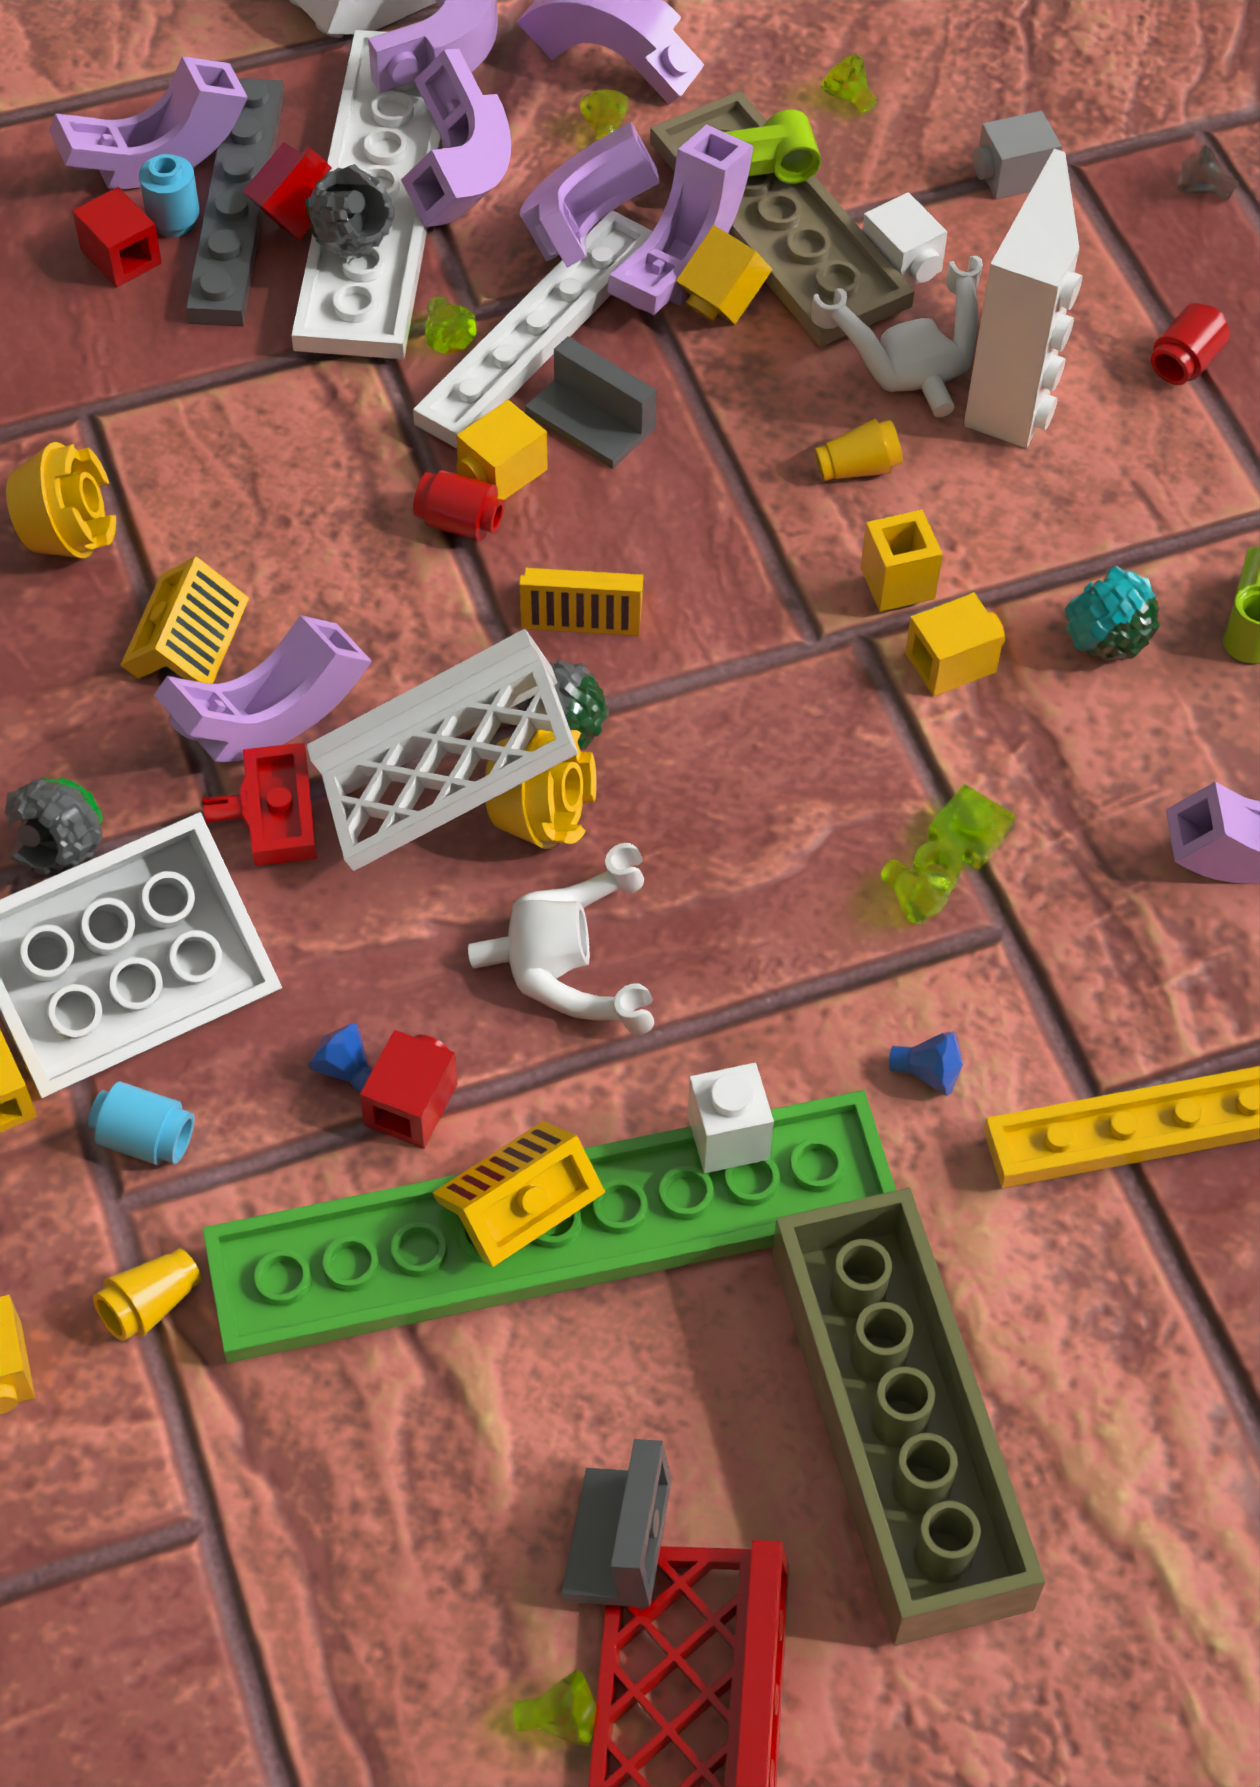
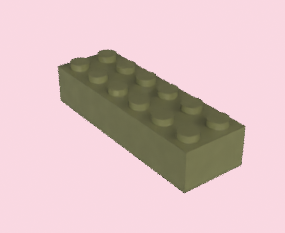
(905, 1418)

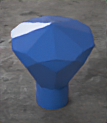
(343, 1057)
(932, 1061)

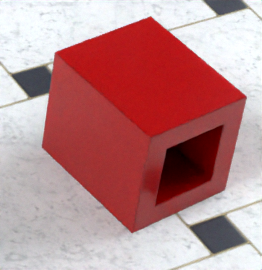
(284, 186)
(117, 237)
(409, 1087)

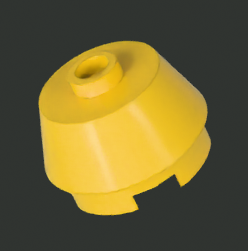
(59, 502)
(550, 803)

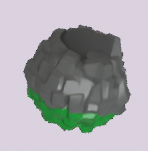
(57, 825)

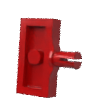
(272, 804)

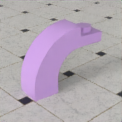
(632, 28)
(407, 51)
(184, 122)
(473, 140)
(585, 191)
(704, 193)
(273, 701)
(1217, 834)

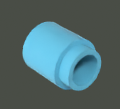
(170, 194)
(141, 1124)

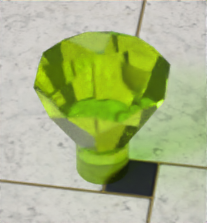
(849, 82)
(604, 110)
(449, 326)
(918, 890)
(563, 1711)

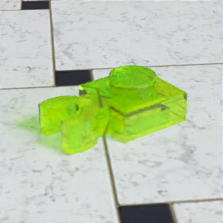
(965, 831)

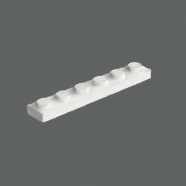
(529, 332)

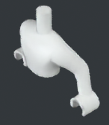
(915, 351)
(552, 937)

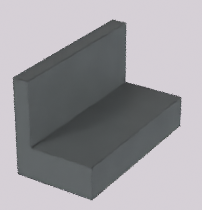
(595, 404)
(619, 1530)

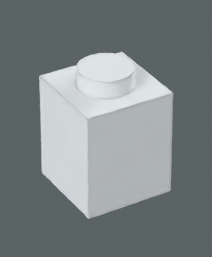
(907, 238)
(730, 1117)

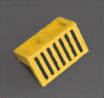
(581, 601)
(186, 624)
(522, 1190)

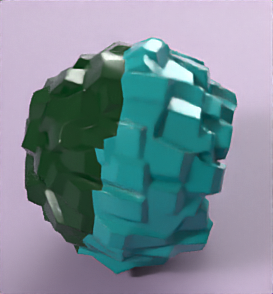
(1113, 616)

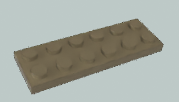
(797, 231)

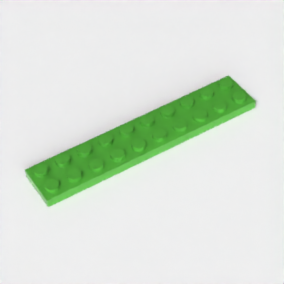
(408, 1260)

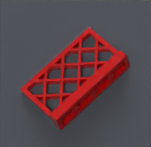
(754, 1678)

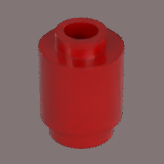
(1189, 343)
(458, 504)

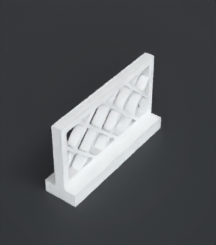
(426, 723)

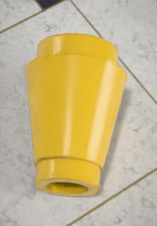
(860, 452)
(144, 1294)

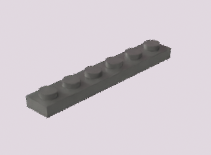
(231, 219)

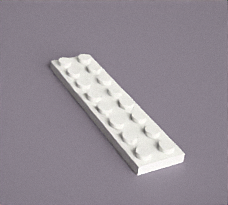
(369, 300)

